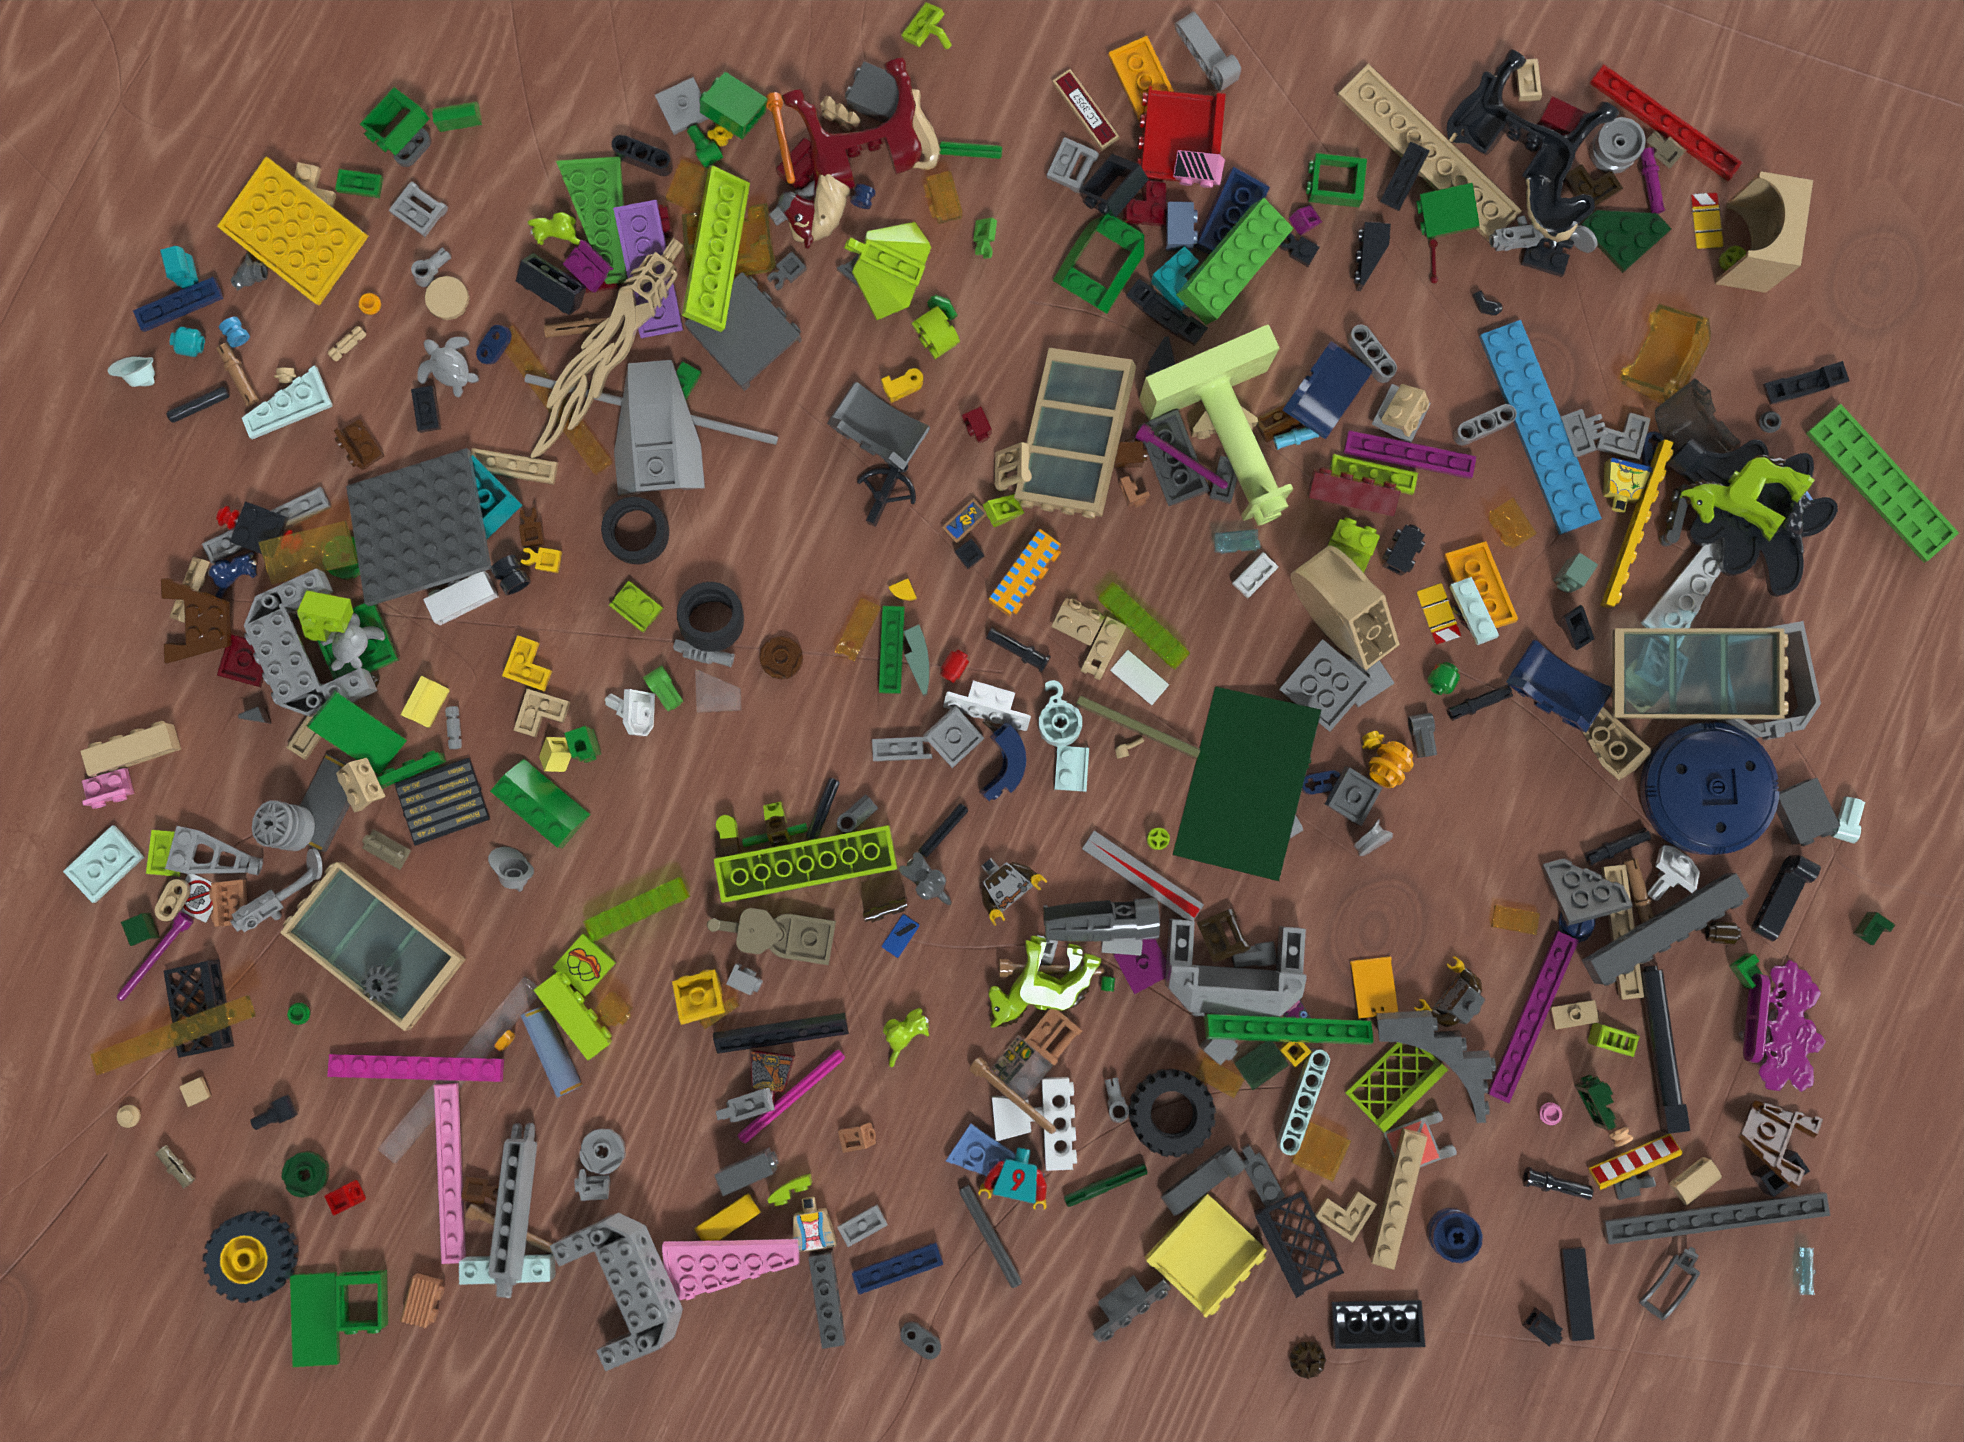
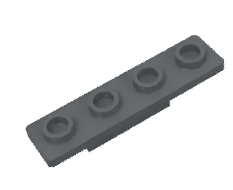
(1126, 1303)

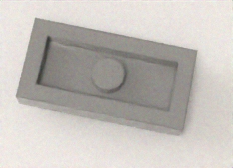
(862, 1225)

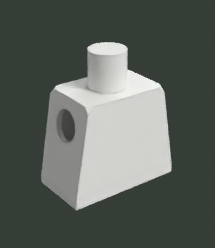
(1010, 1119)

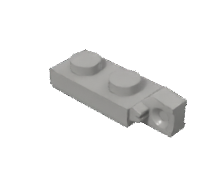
(747, 1106)

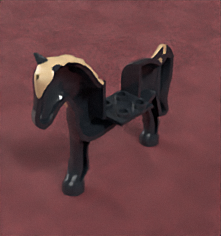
(1486, 121)

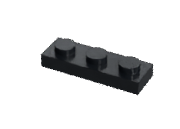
(1404, 176)

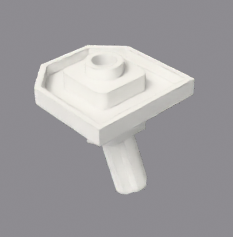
(635, 709)
(1674, 869)

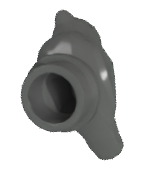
(249, 273)

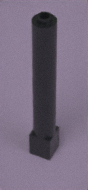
(1671, 1110)

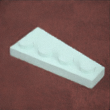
(297, 401)

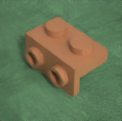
(226, 900)

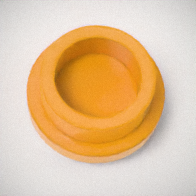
(369, 304)

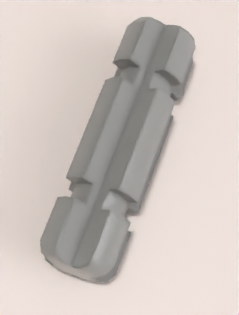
(453, 727)

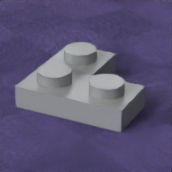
(1626, 443)

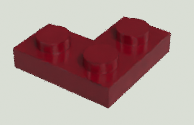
(1150, 210)

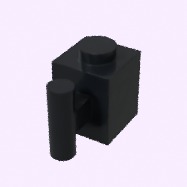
(1543, 1327)

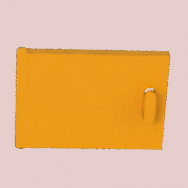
(1374, 986)

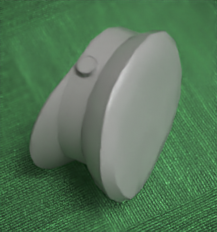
(1373, 839)

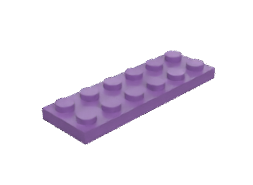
(639, 236)

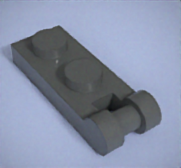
(1674, 518)

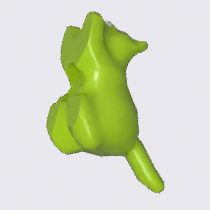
(560, 226)
(901, 1033)

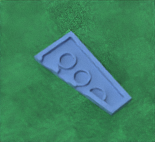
(978, 1151)

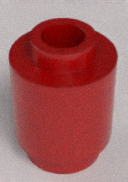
(954, 665)

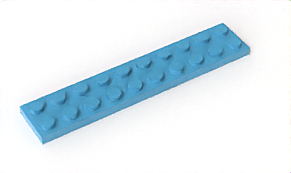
(1540, 427)

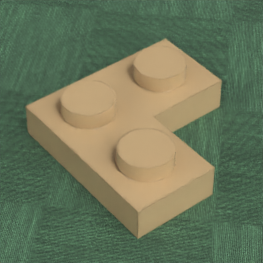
(309, 177)
(535, 707)
(1348, 1220)

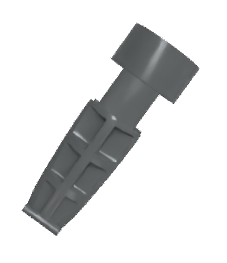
(1102, 920)

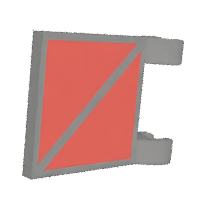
(1431, 1151)

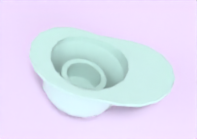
(134, 370)

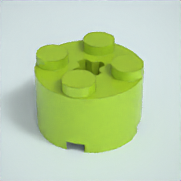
(936, 332)

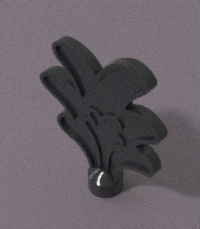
(1740, 539)

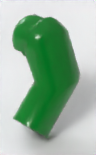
(944, 304)

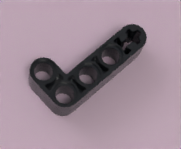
(1783, 895)

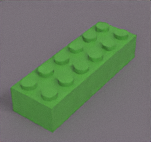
(1234, 261)

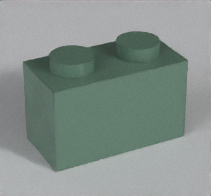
(1575, 573)

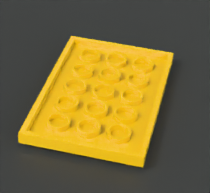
(292, 231)

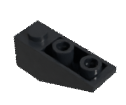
(1374, 241)

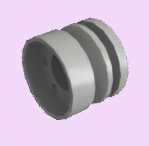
(283, 826)

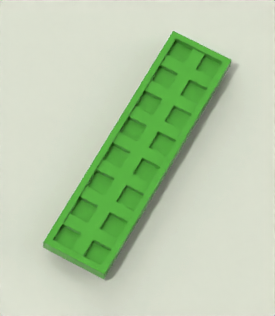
(1882, 483)

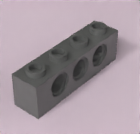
(827, 1299)

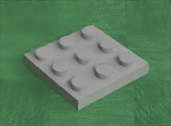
(1326, 683)

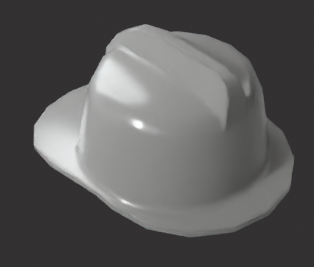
(510, 867)

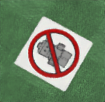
(198, 903)

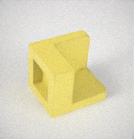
(555, 754)

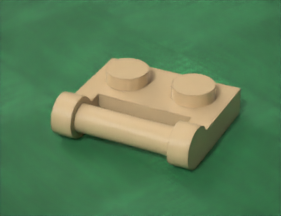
(1011, 459)

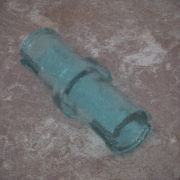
(1806, 1271)

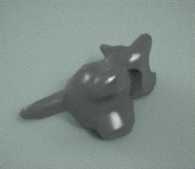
(928, 882)

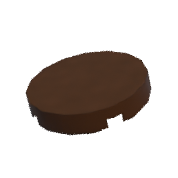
(781, 657)

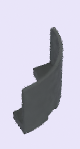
(878, 426)

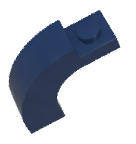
(1013, 762)

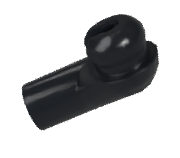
(1486, 306)

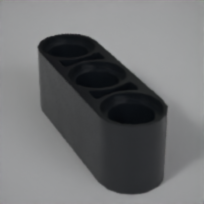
(636, 147)

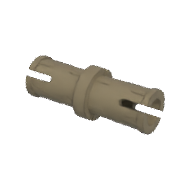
(175, 1166)

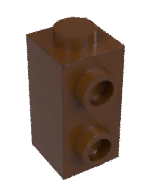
(1130, 454)

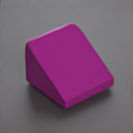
(1305, 219)

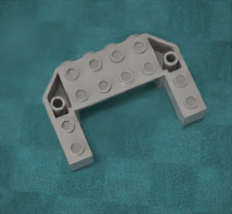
(283, 655)
(1235, 989)
(636, 1281)

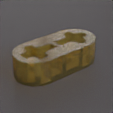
(729, 1006)

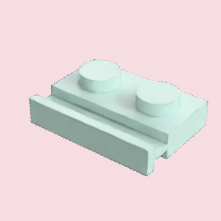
(1071, 768)

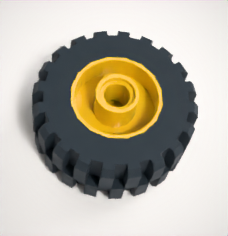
(250, 1256)

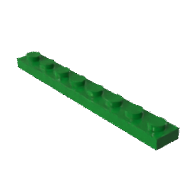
(1288, 1029)

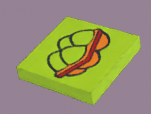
(584, 964)

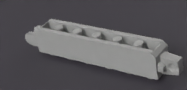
(513, 1209)

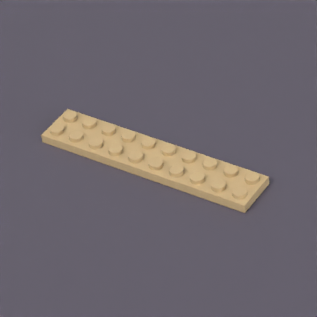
(1445, 165)

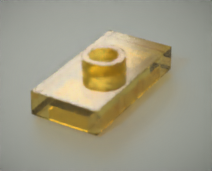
(1515, 920)
(1219, 1077)

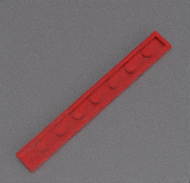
(1666, 122)

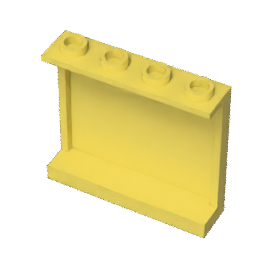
(1206, 1254)

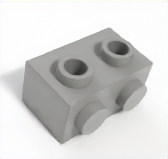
(1219, 1049)

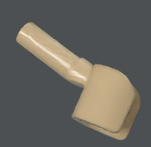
(1122, 750)

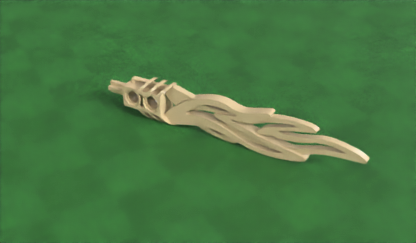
(592, 348)

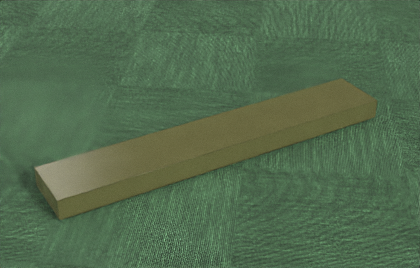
(1138, 727)

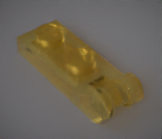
(858, 628)

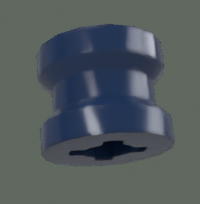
(863, 196)

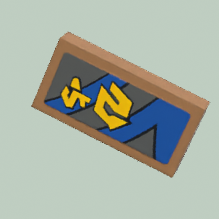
(964, 521)

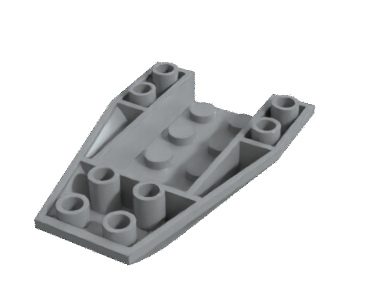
(656, 433)

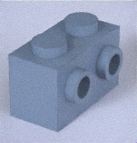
(1180, 226)

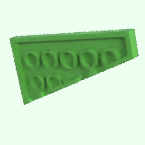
(595, 191)

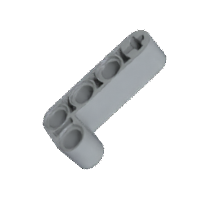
(1219, 69)

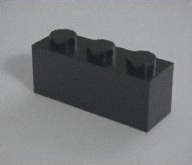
(550, 284)

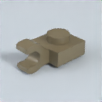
(1667, 151)

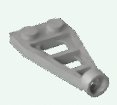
(184, 849)

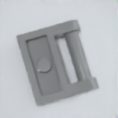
(1066, 161)
(413, 214)

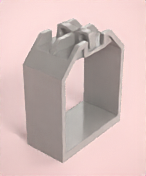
(1804, 686)

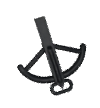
(882, 496)

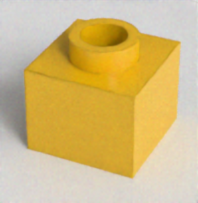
(1302, 1052)

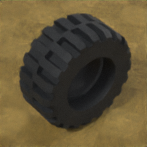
(1193, 1134)

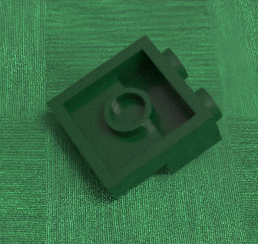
(1595, 1097)

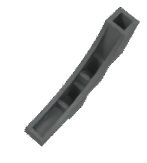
(1418, 1030)

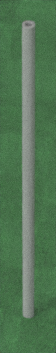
(696, 420)

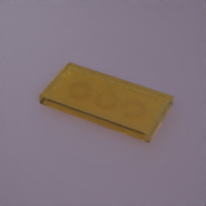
(307, 550)

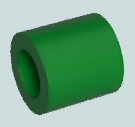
(1107, 983)

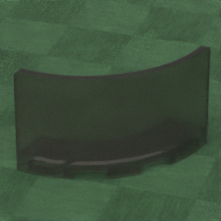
(1691, 415)

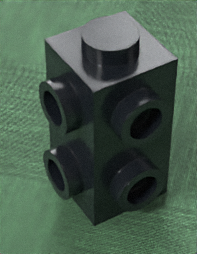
(1407, 542)

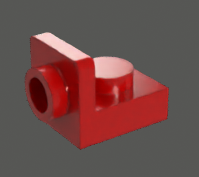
(345, 1197)

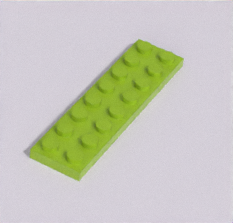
(716, 249)

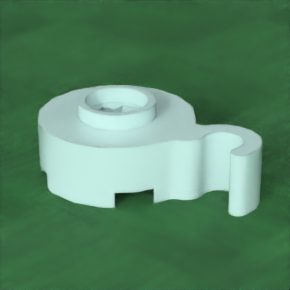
(1056, 710)

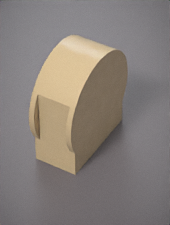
(1346, 606)

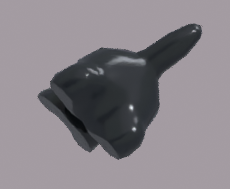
(1794, 519)

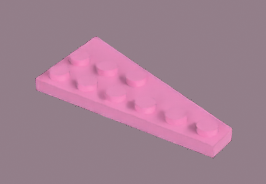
(714, 1265)

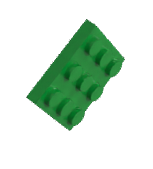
(377, 653)

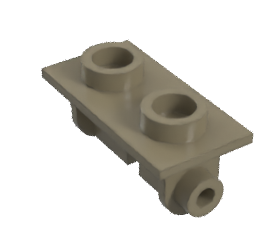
(386, 849)

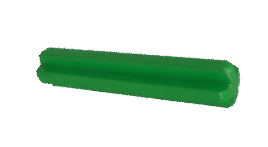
(970, 150)

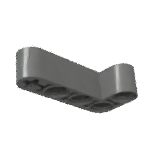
(1203, 1179)

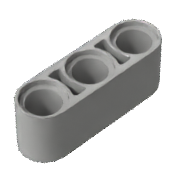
(1371, 343)
(1491, 417)

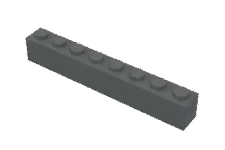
(1665, 928)

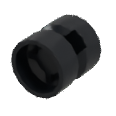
(511, 576)

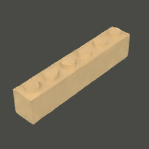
(1398, 1198)

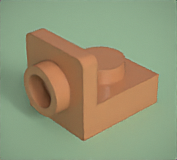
(1129, 492)
(857, 1137)

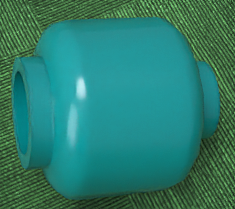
(187, 341)

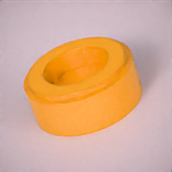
(504, 1041)

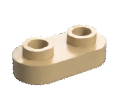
(172, 898)

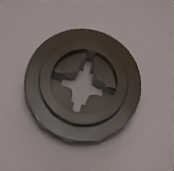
(1299, 1352)

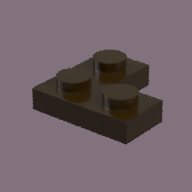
(1581, 183)

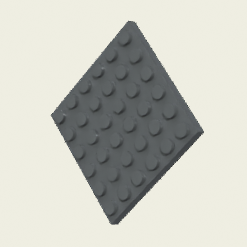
(418, 527)

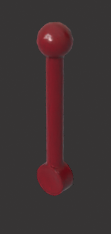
(1433, 244)

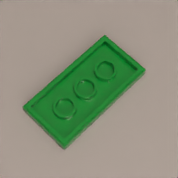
(356, 732)
(314, 1319)

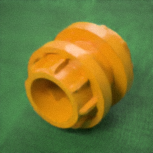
(1393, 761)

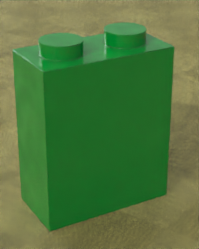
(733, 105)
(1448, 211)

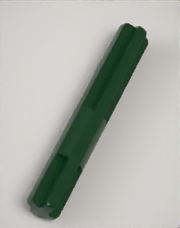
(1104, 1185)

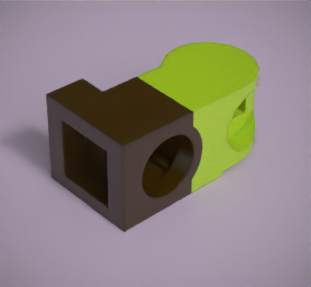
(776, 824)
(728, 836)

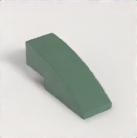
(918, 658)

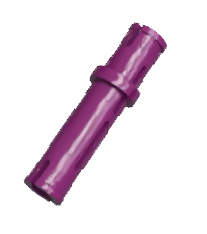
(1650, 172)

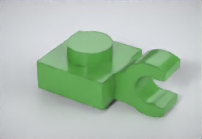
(983, 235)

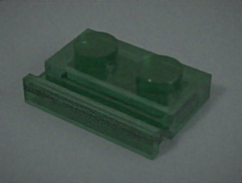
(1261, 1064)

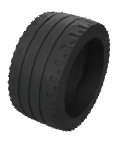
(628, 505)
(706, 593)

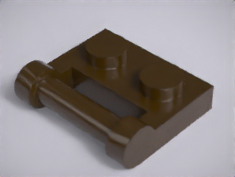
(1216, 938)

